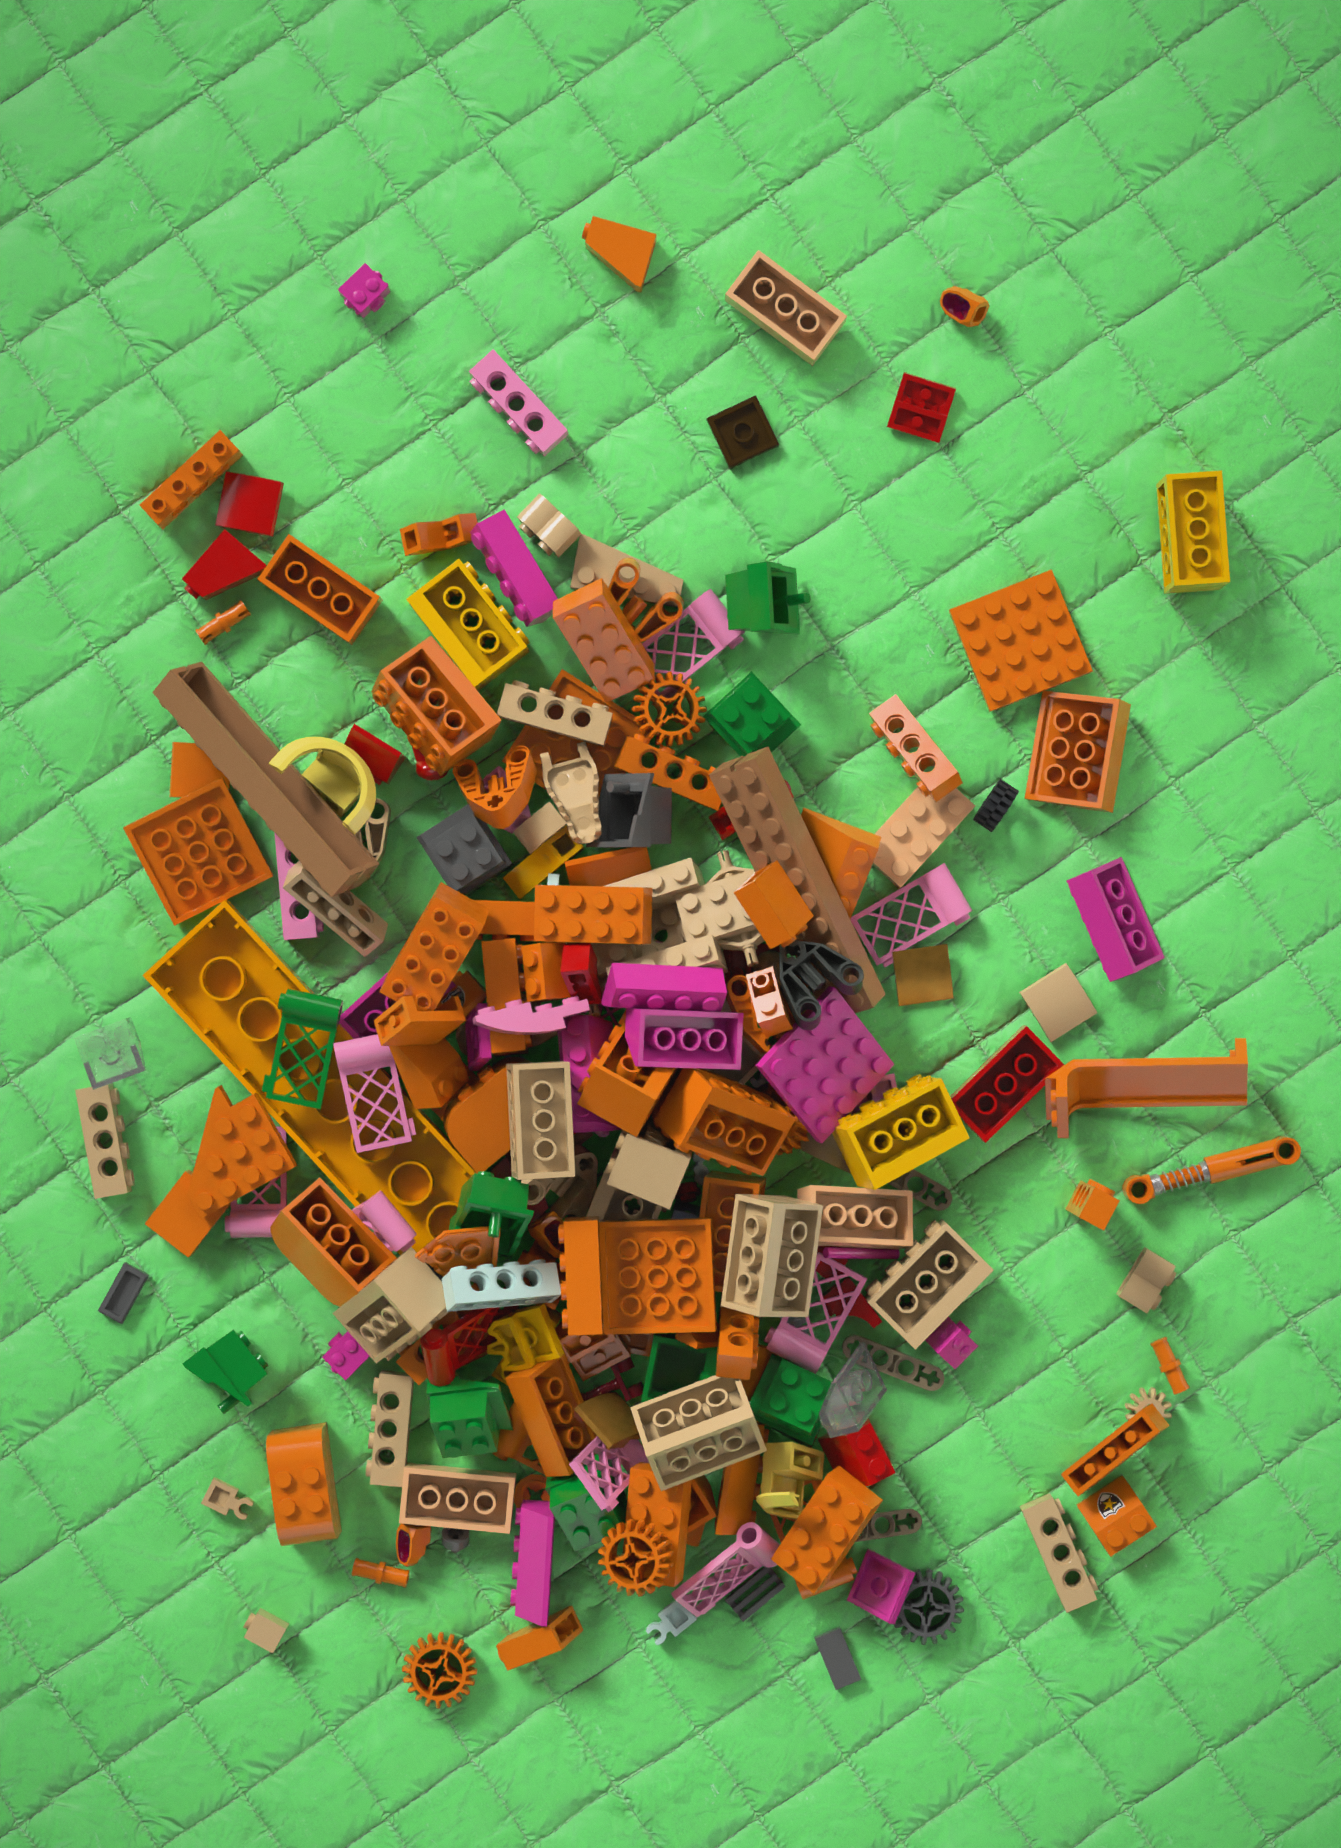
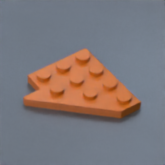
(236, 1153)

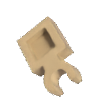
(223, 1497)

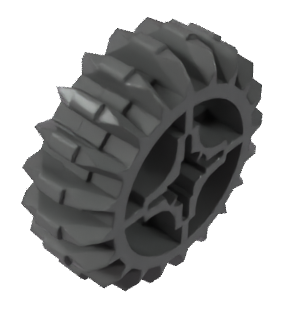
(938, 1608)

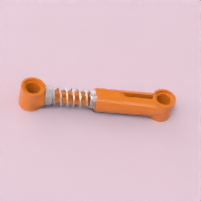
(1215, 1168)

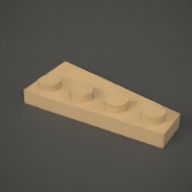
(598, 561)

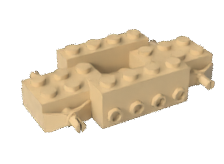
(695, 914)

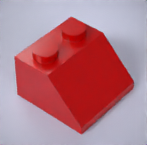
(378, 755)

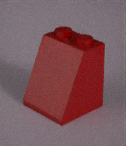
(859, 1454)

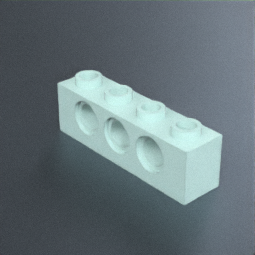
(461, 1296)

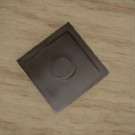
(742, 432)

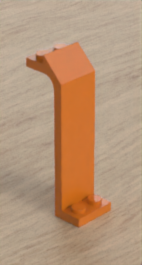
(1146, 1084)

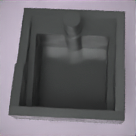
(633, 812)
(464, 851)

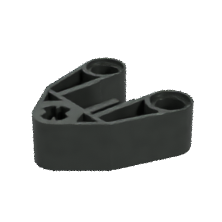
(832, 966)

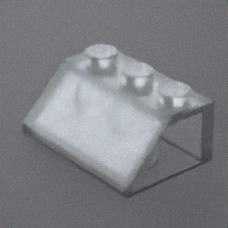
(852, 1394)

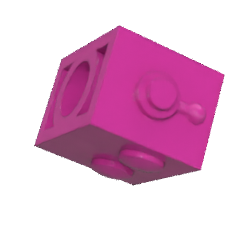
(364, 291)
(952, 1342)
(345, 1355)

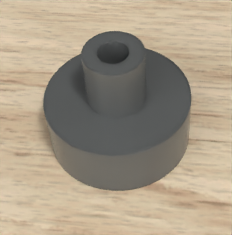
(455, 1539)

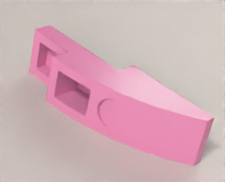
(520, 1019)

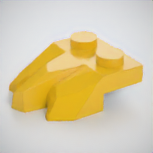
(525, 1338)

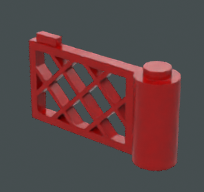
(442, 1350)

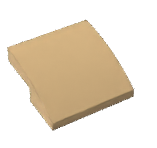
(1058, 1002)

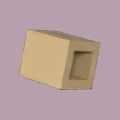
(265, 1629)

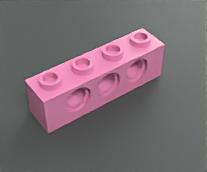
(493, 368)
(293, 926)

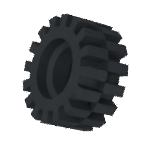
(996, 805)

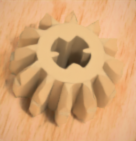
(1145, 1400)

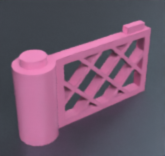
(712, 619)
(944, 898)
(361, 1056)
(256, 1219)
(386, 1222)
(801, 1347)
(627, 1456)
(753, 1548)

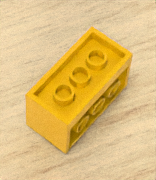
(1193, 532)
(450, 623)
(899, 1131)

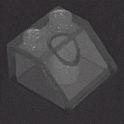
(111, 1053)

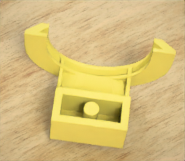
(335, 775)
(783, 1477)

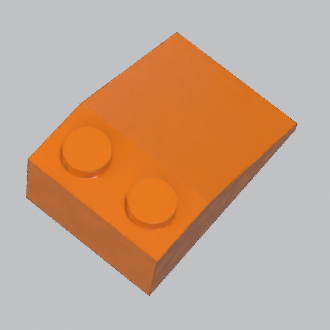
(430, 1072)

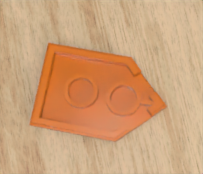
(460, 1248)

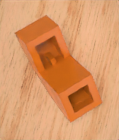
(438, 535)

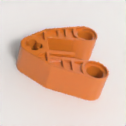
(656, 617)
(501, 804)
(744, 1005)

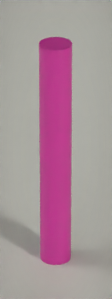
(860, 1253)

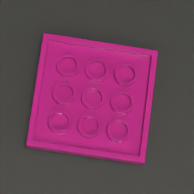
(826, 1068)

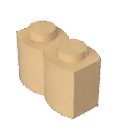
(548, 525)
(1146, 1280)

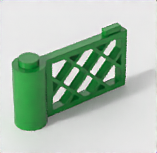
(311, 1012)

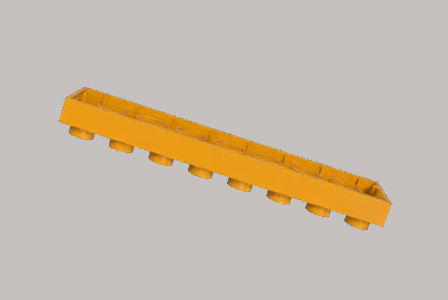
(228, 993)

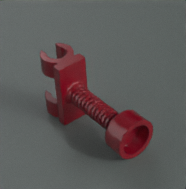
(617, 1383)

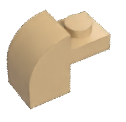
(540, 827)

